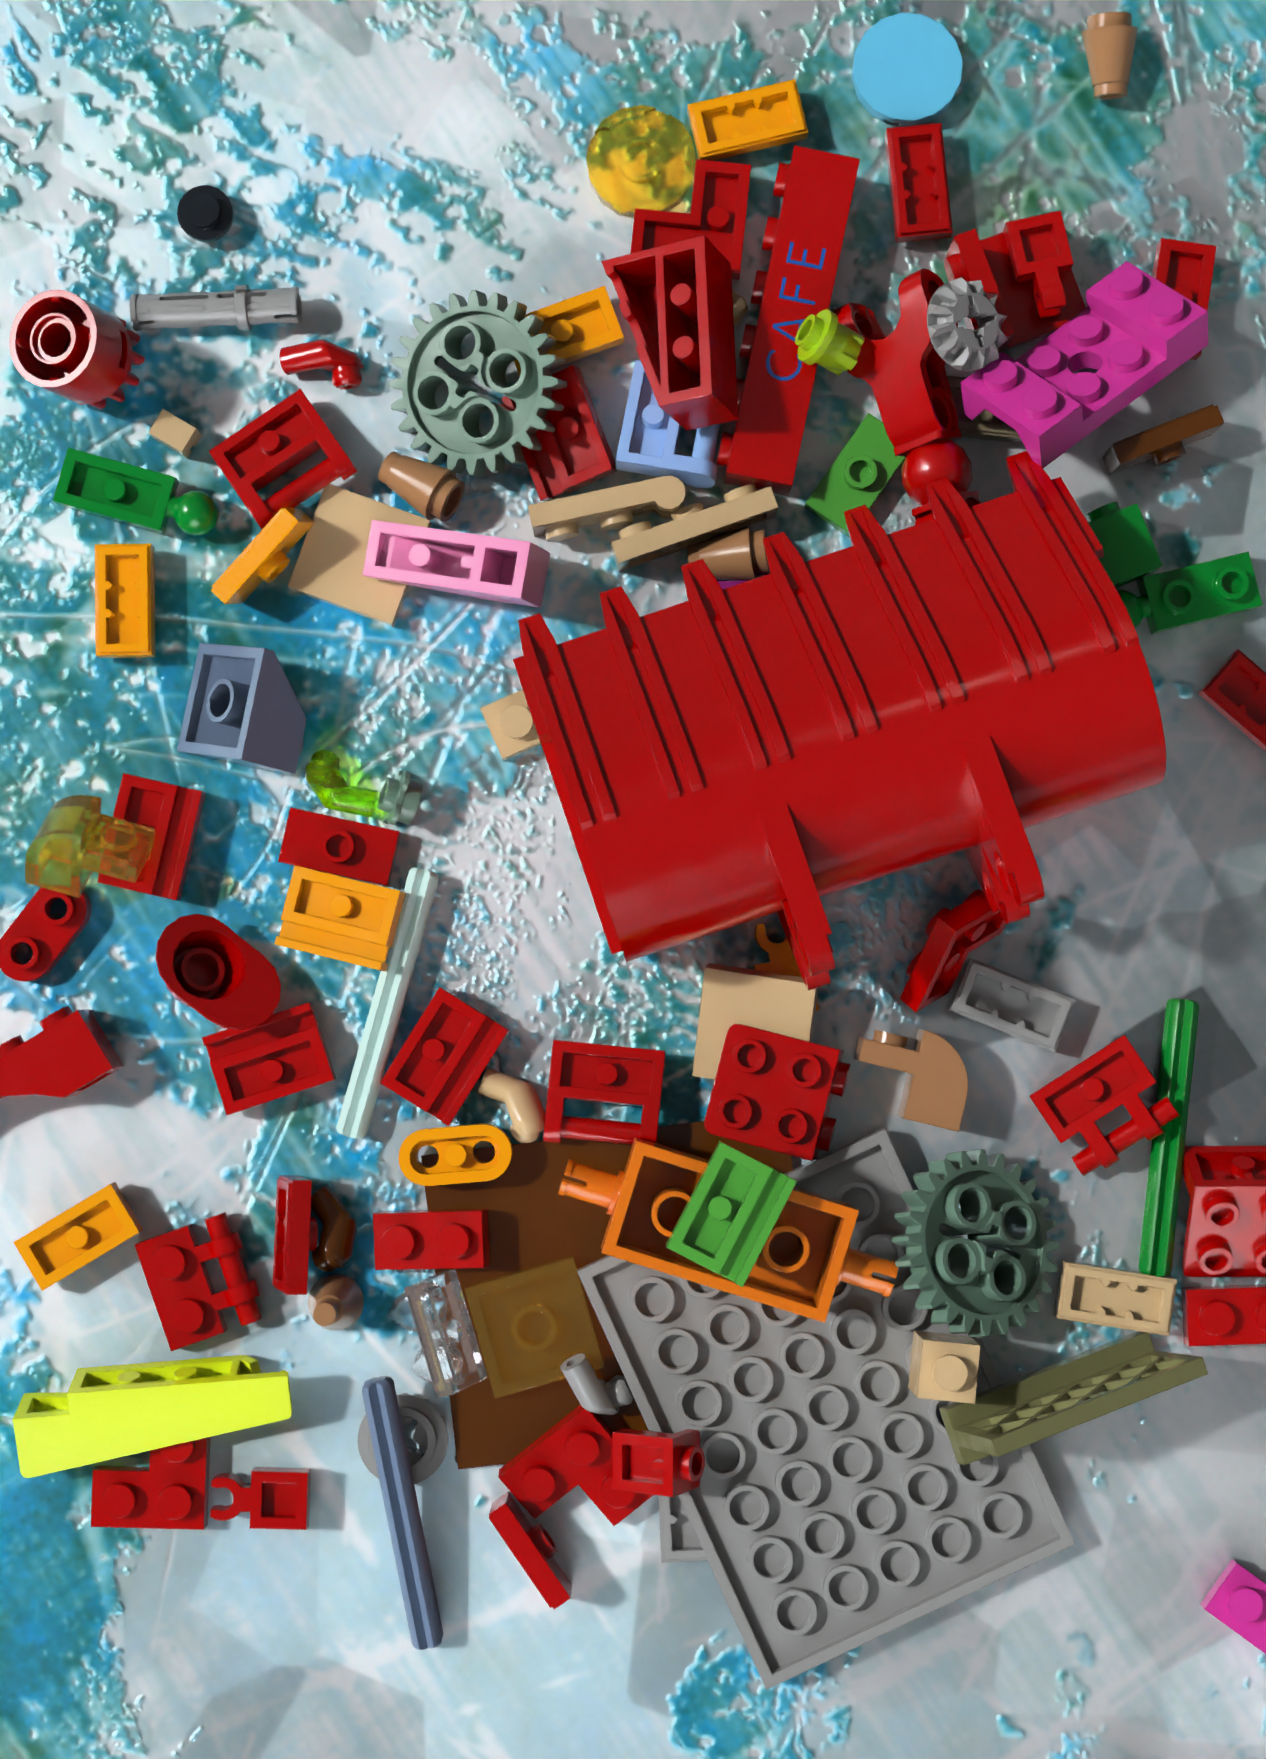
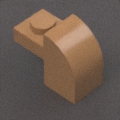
(935, 1075)

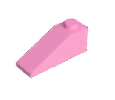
(457, 562)

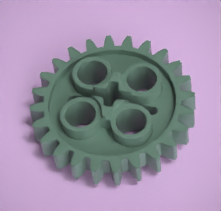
(500, 338)
(993, 1214)

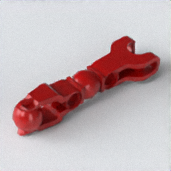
(912, 392)

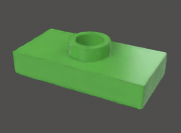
(856, 474)

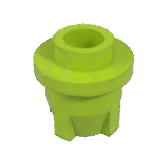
(828, 342)

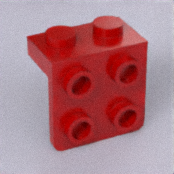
(990, 263)
(776, 1092)

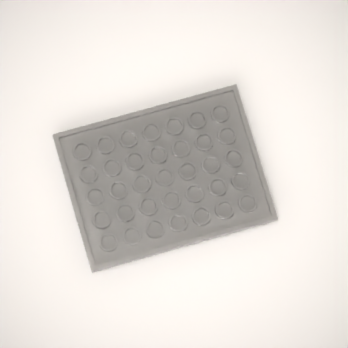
(823, 1473)

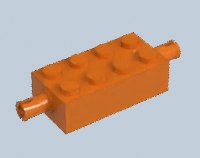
(793, 1272)

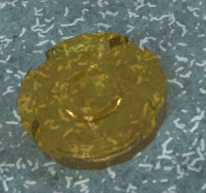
(640, 161)

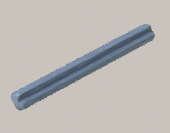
(402, 1512)

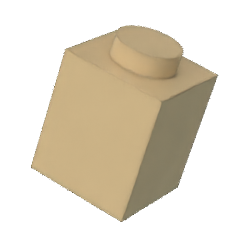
(944, 1367)

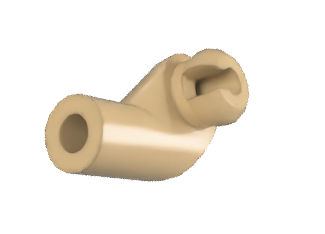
(521, 1102)

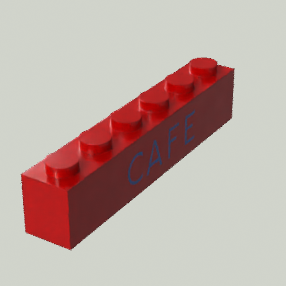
(798, 283)

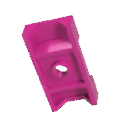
(1128, 332)

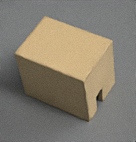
(174, 433)

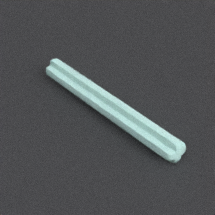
(387, 1005)

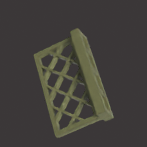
(1064, 1396)

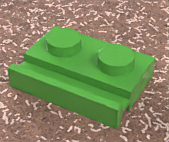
(731, 1213)

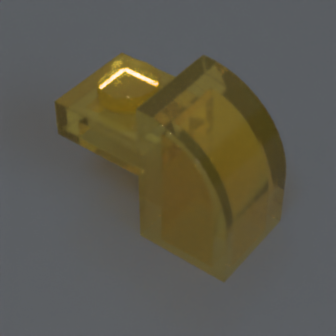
(82, 840)

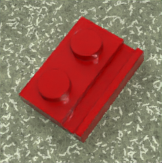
(576, 449)
(175, 817)
(444, 1056)
(269, 1059)

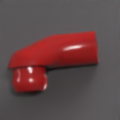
(323, 355)

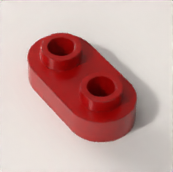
(44, 934)

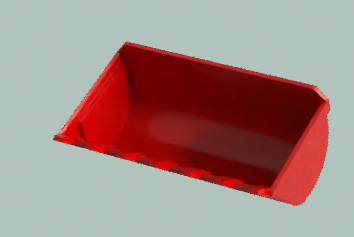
(846, 719)

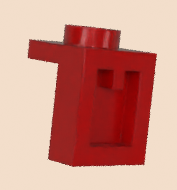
(656, 1461)

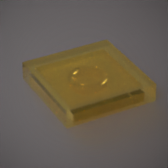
(532, 1325)

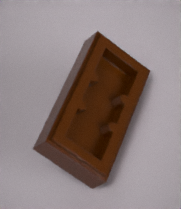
(1163, 442)

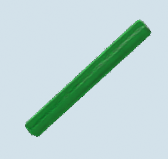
(1168, 1147)

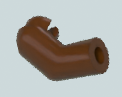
(337, 1232)

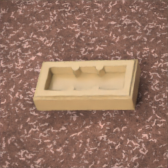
(1115, 1298)

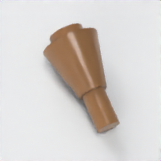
(335, 1302)

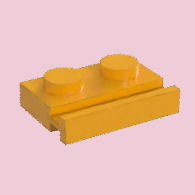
(340, 918)

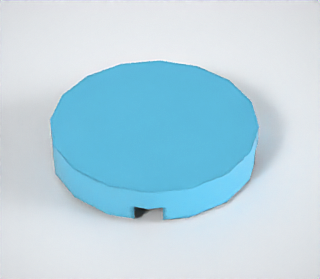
(906, 69)

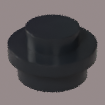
(205, 213)

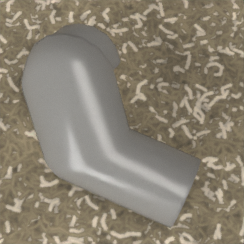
(595, 1393)

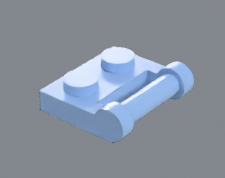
(651, 440)

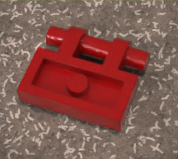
(1095, 1089)
(183, 1287)

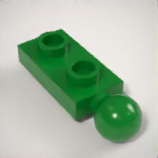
(131, 495)
(1194, 593)

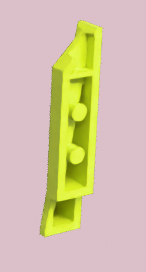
(143, 1409)

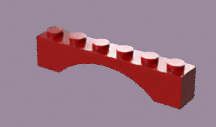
(60, 1059)

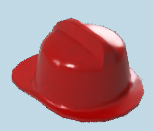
(217, 972)

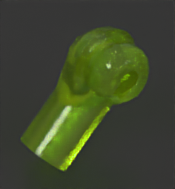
(332, 790)

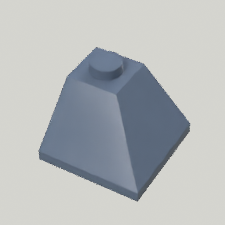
(242, 709)

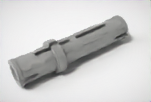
(204, 309)

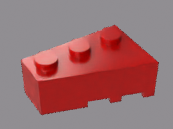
(683, 327)

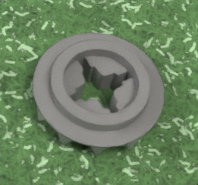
(959, 346)
(429, 1434)

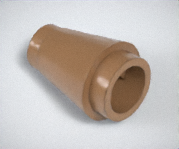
(1109, 53)
(423, 485)
(733, 554)

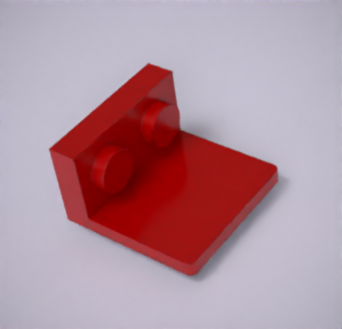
(1225, 1211)

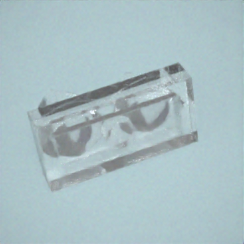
(448, 1341)

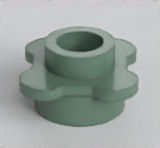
(399, 798)

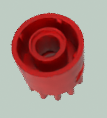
(74, 348)

